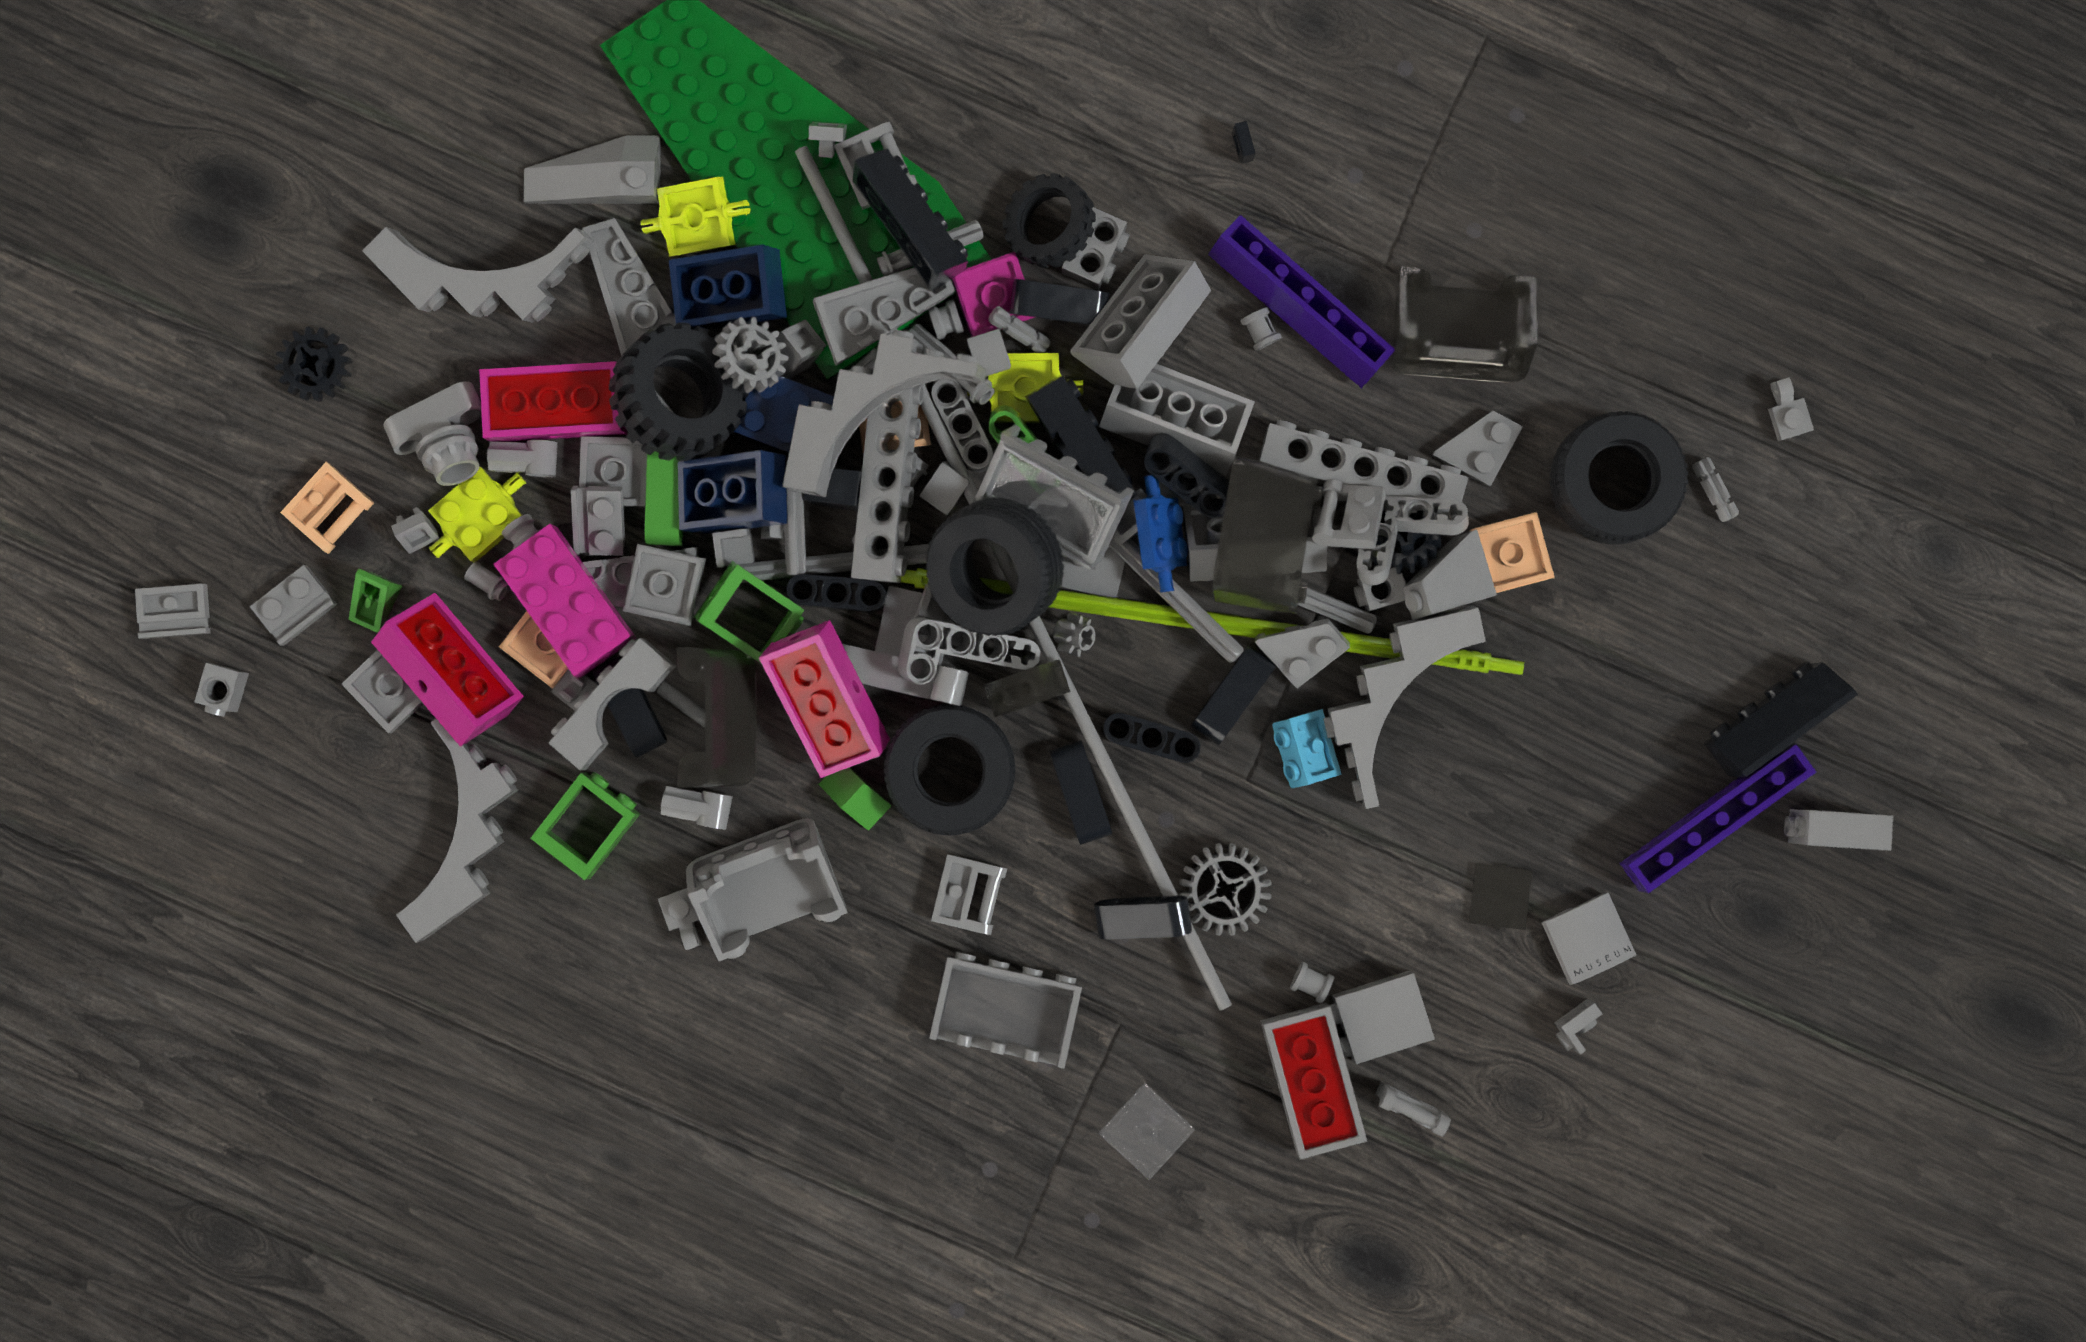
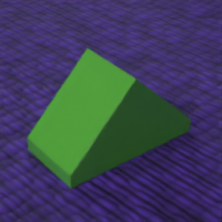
(372, 599)
(855, 797)

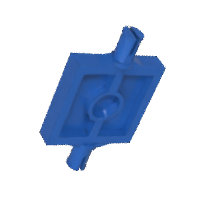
(1160, 533)

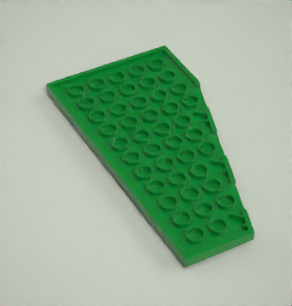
(741, 118)

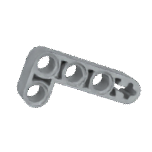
(971, 648)
(882, 672)

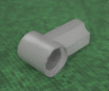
(533, 458)
(704, 807)

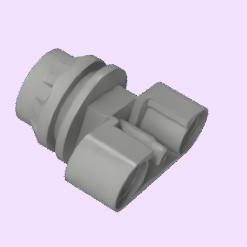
(440, 433)

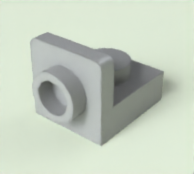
(1578, 1019)

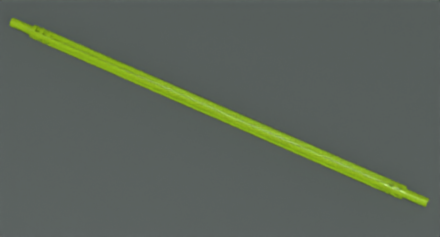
(1233, 625)

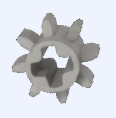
(1074, 634)

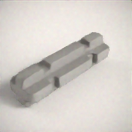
(1019, 330)
(1715, 489)

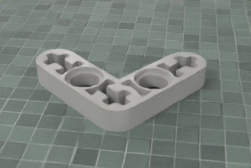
(1398, 520)

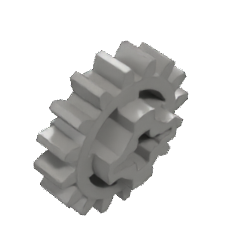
(746, 367)

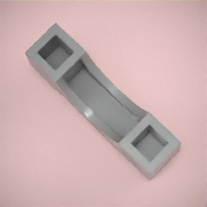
(582, 735)

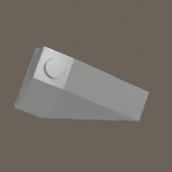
(607, 173)

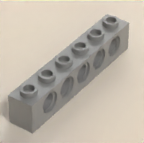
(1279, 436)
(874, 494)

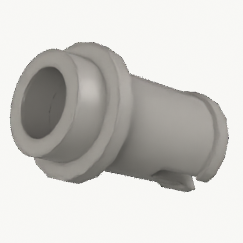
(487, 581)

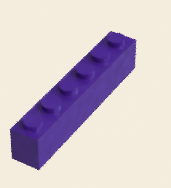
(1300, 301)
(1716, 819)

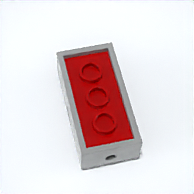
(1313, 1080)

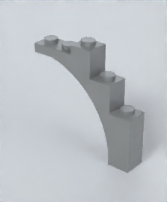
(478, 292)
(824, 432)
(1419, 645)
(475, 835)

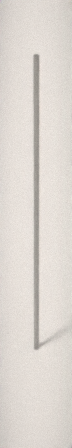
(1037, 626)

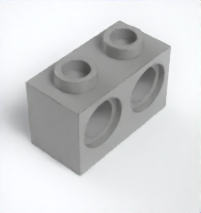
(1100, 250)

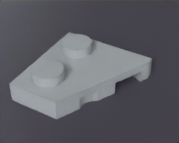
(1481, 447)
(1303, 649)

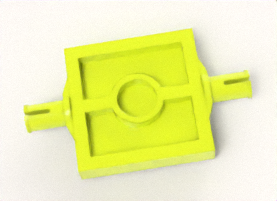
(695, 216)
(1026, 374)
(475, 514)

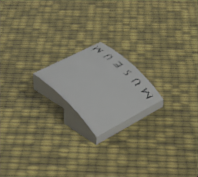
(1588, 938)

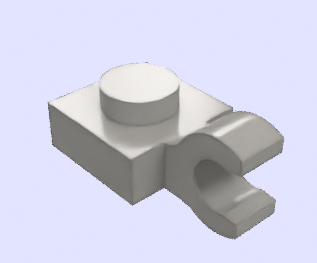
(1789, 416)
(681, 914)

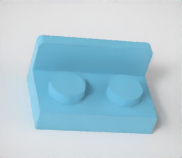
(1306, 749)

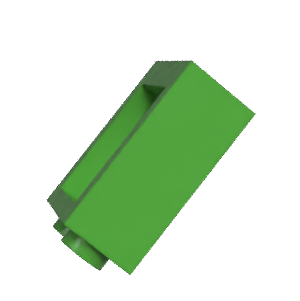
(723, 592)
(564, 852)

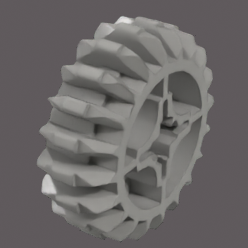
(1251, 876)

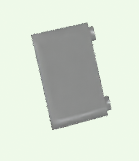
(763, 886)

